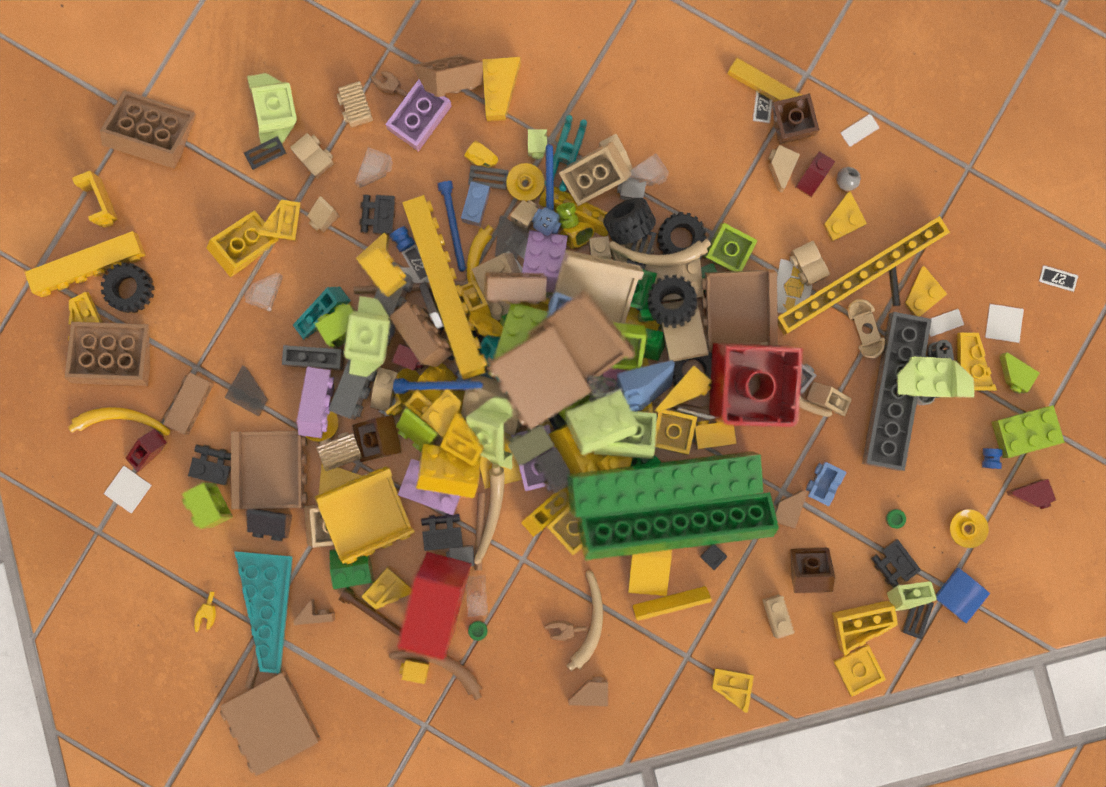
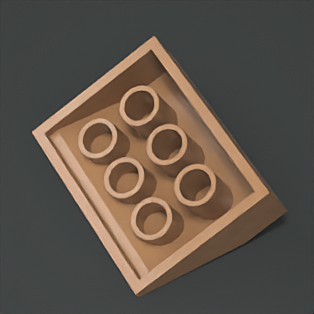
(147, 129)
(108, 354)

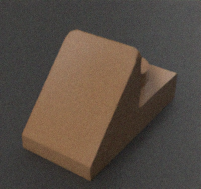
(308, 615)

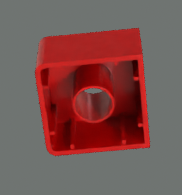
(779, 392)
(434, 606)

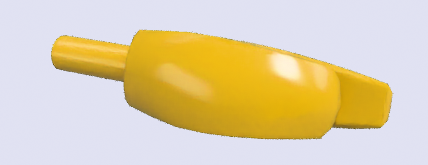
(207, 611)

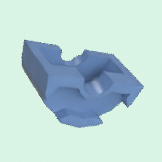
(825, 483)

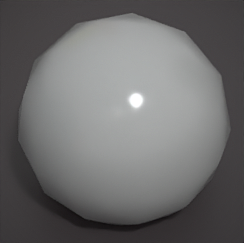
(848, 178)

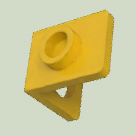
(396, 408)

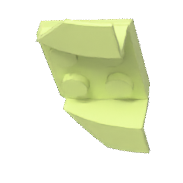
(273, 107)
(367, 337)
(935, 378)
(488, 426)

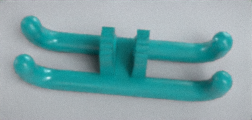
(565, 151)

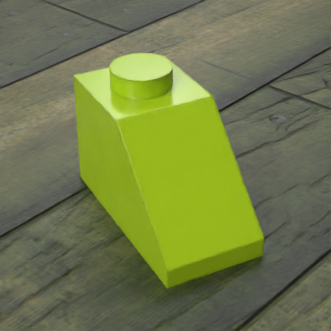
(1017, 373)

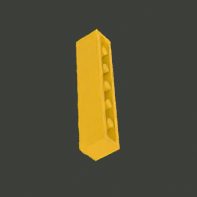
(84, 264)

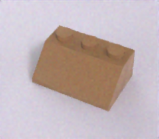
(450, 74)

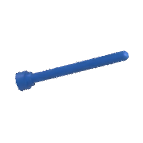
(549, 178)
(446, 190)
(402, 386)

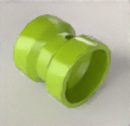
(567, 214)

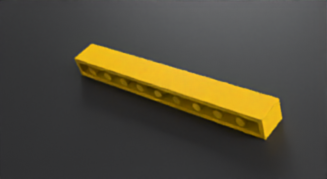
(862, 275)
(443, 287)

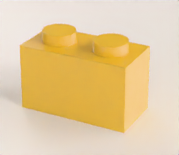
(713, 434)

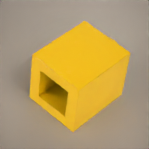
(414, 670)

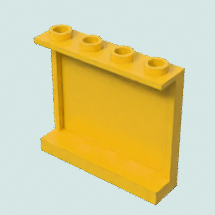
(364, 515)

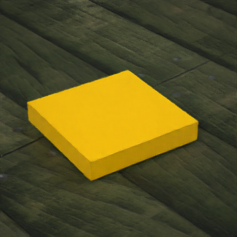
(859, 670)

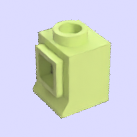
(537, 143)

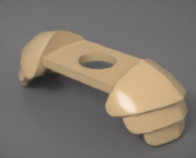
(862, 313)

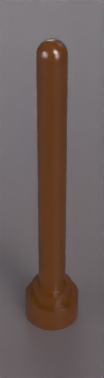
(349, 597)

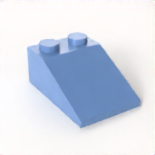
(645, 384)

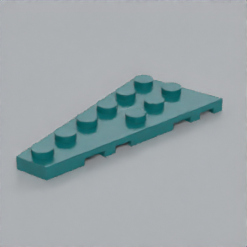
(266, 597)

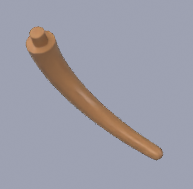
(457, 669)

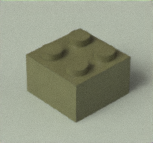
(530, 445)

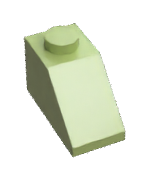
(911, 595)

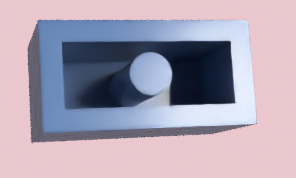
(475, 204)

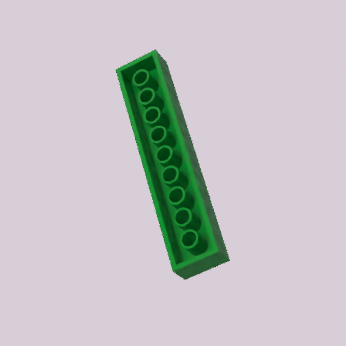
(664, 483)
(678, 526)

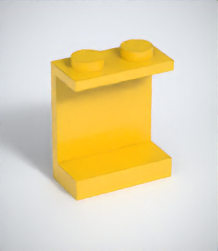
(90, 181)

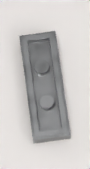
(431, 305)

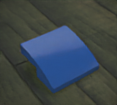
(962, 595)

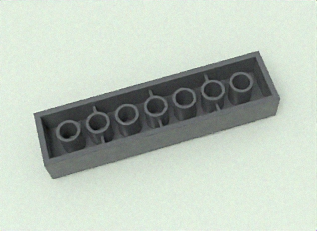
(355, 388)
(893, 412)

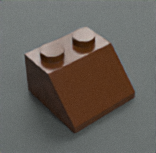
(794, 118)
(377, 438)
(812, 570)

